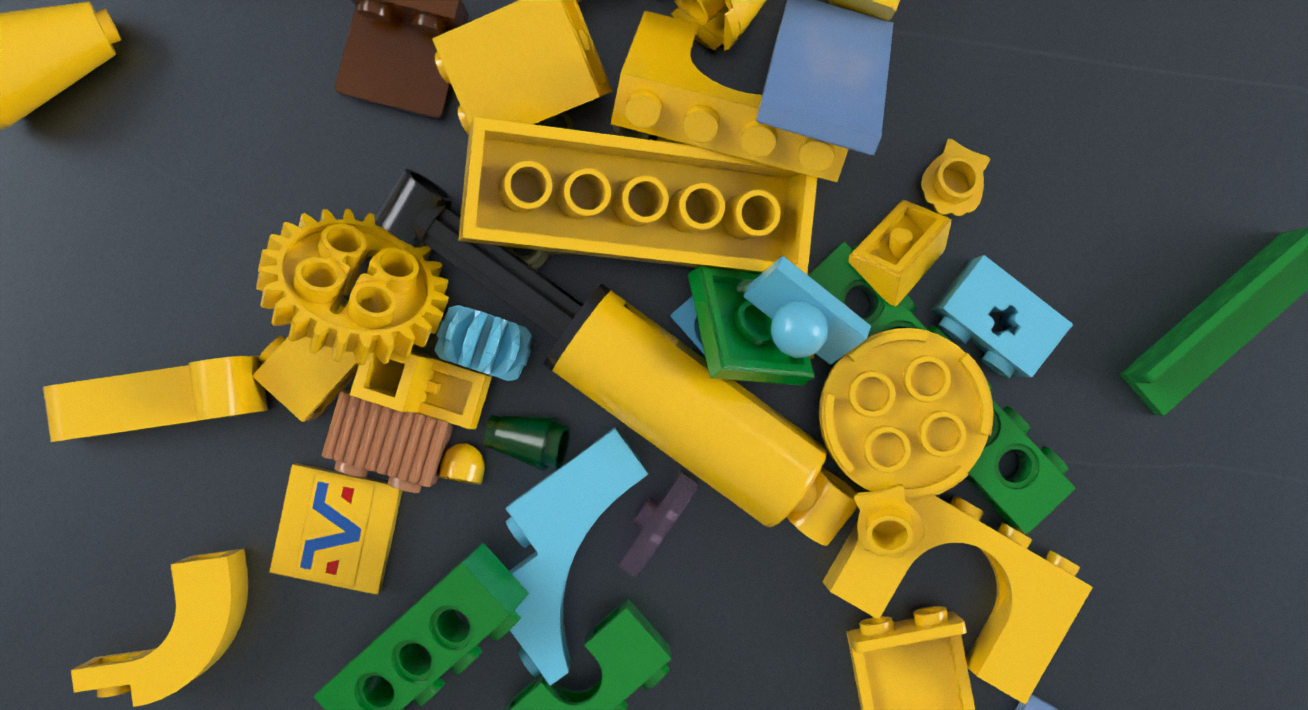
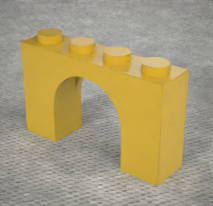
(672, 99)
(1032, 603)

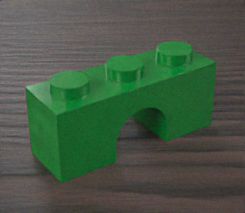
(629, 657)

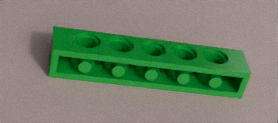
(1040, 478)

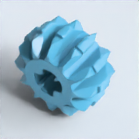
(483, 343)

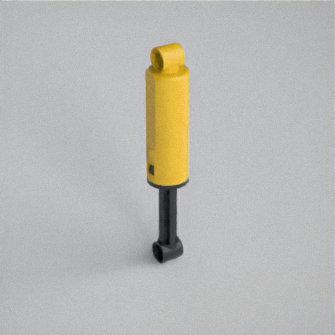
(644, 377)

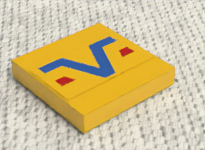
(336, 529)

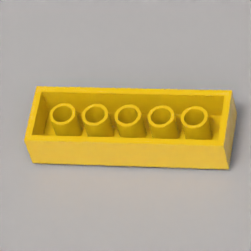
(631, 199)

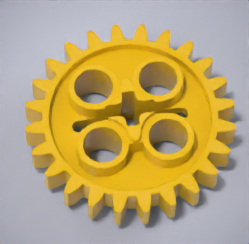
(319, 262)

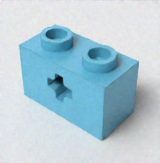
(1029, 322)

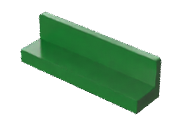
(1222, 323)

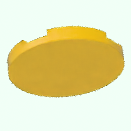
(906, 412)

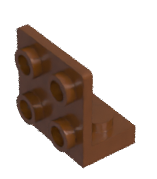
(393, 54)

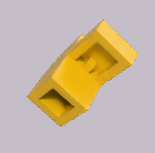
(424, 387)

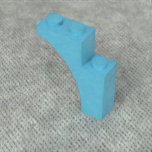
(555, 521)

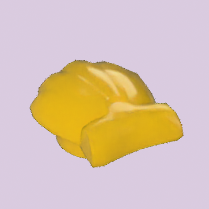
(955, 180)
(888, 522)

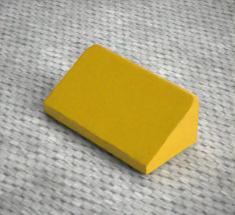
(901, 250)

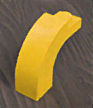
(208, 614)

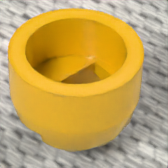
(462, 464)

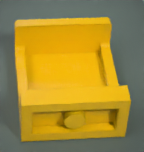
(522, 62)
(912, 662)

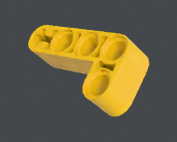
(154, 398)

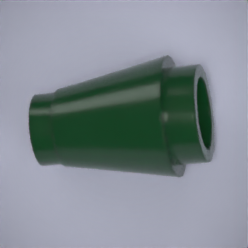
(531, 440)

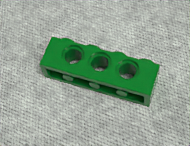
(476, 588)

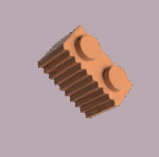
(387, 442)

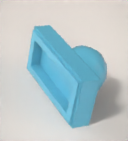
(805, 314)

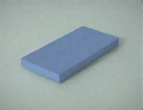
(828, 75)

